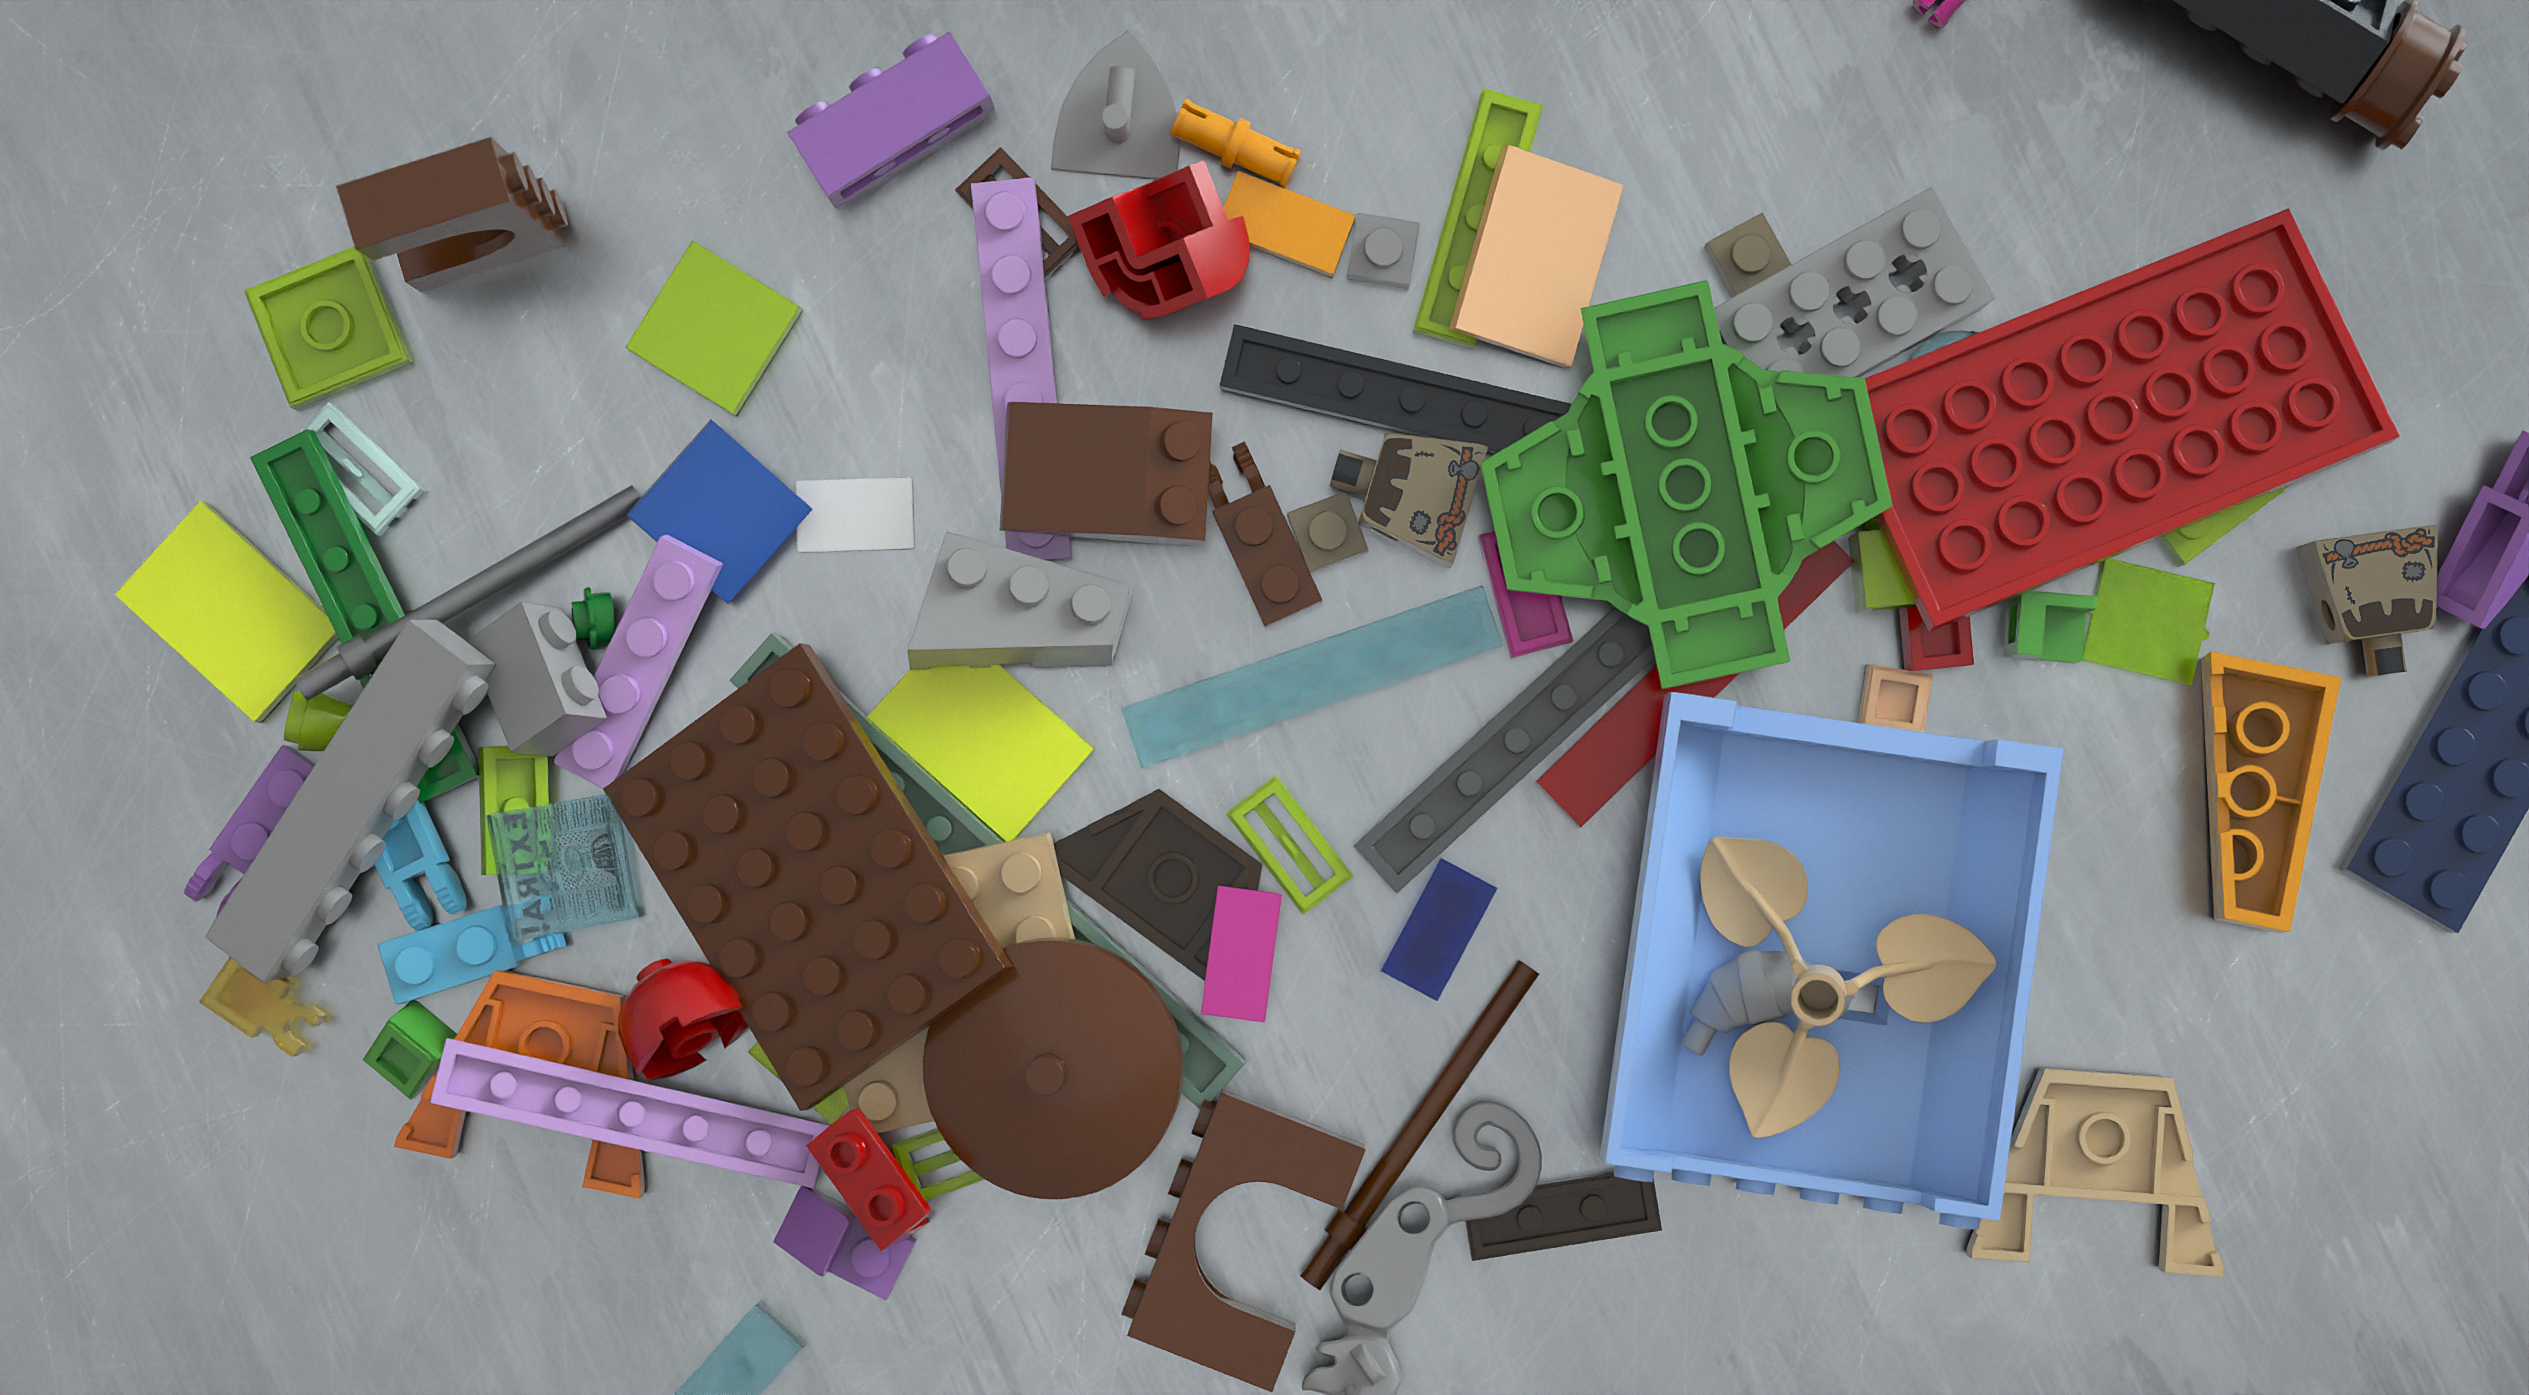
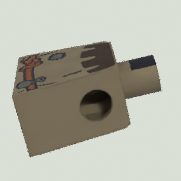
(1415, 491)
(2374, 590)

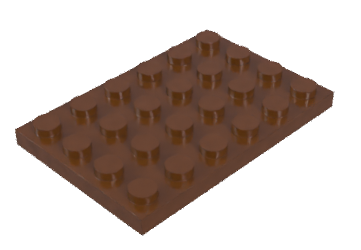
(807, 877)

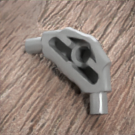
(1742, 993)

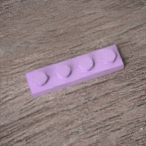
(642, 657)

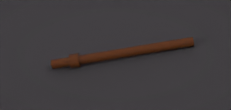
(1349, 1225)

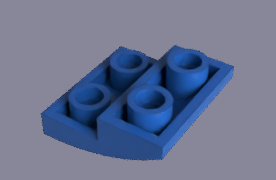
(722, 506)

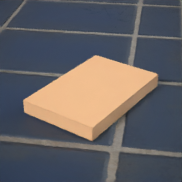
(1536, 256)

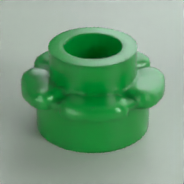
(593, 618)

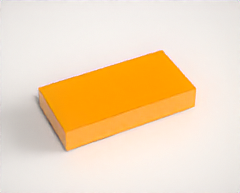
(1289, 223)

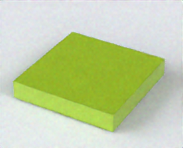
(327, 327)
(713, 328)

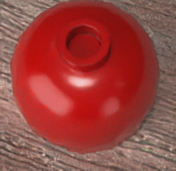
(677, 1014)

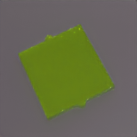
(2148, 621)

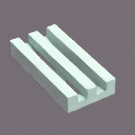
(393, 505)

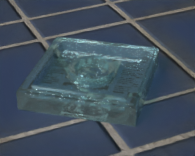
(562, 867)

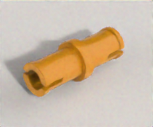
(1235, 143)

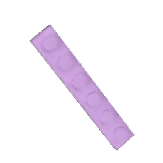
(1015, 320)
(626, 1112)

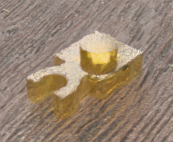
(257, 1004)

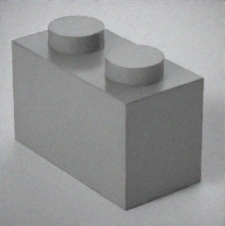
(539, 679)

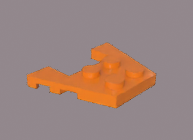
(549, 1024)

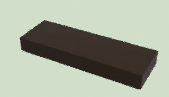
(1568, 1214)

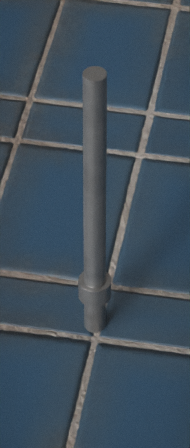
(360, 656)

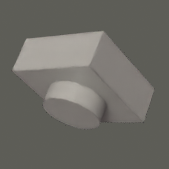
(1383, 250)

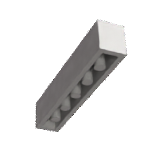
(351, 800)

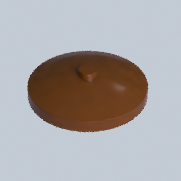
(1056, 1071)

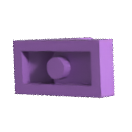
(832, 1240)

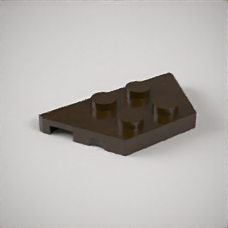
(1158, 873)

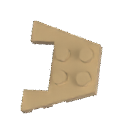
(2103, 1142)

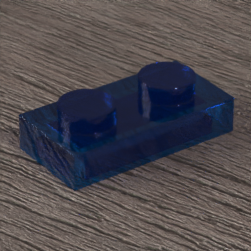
(1438, 929)

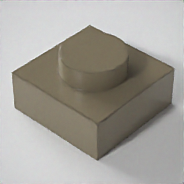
(1747, 254)
(1327, 532)

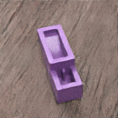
(2491, 547)

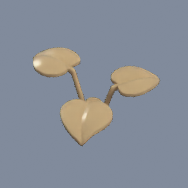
(1781, 1073)

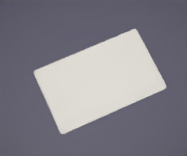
(856, 514)

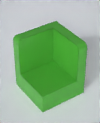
(2047, 626)

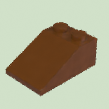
(1106, 472)

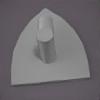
(1118, 116)

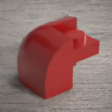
(1163, 243)

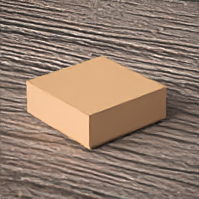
(1894, 698)

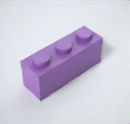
(890, 117)

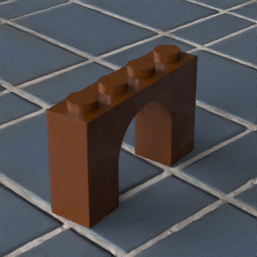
(454, 214)
(1178, 1303)

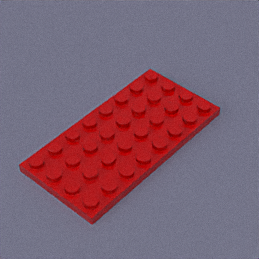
(2118, 418)

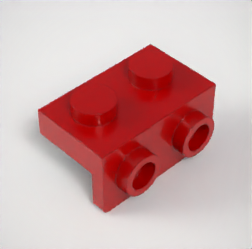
(870, 1179)

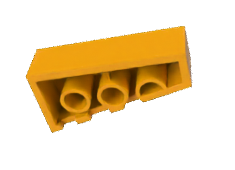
(2264, 772)

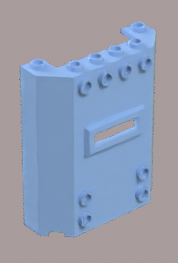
(1883, 833)

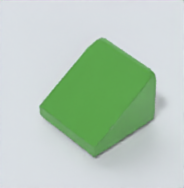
(409, 1048)

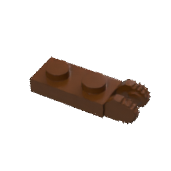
(1262, 544)

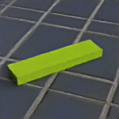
(1496, 123)

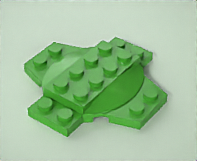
(1686, 484)

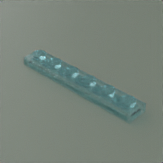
(1312, 677)

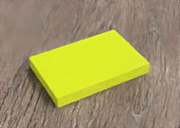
(229, 611)
(983, 740)

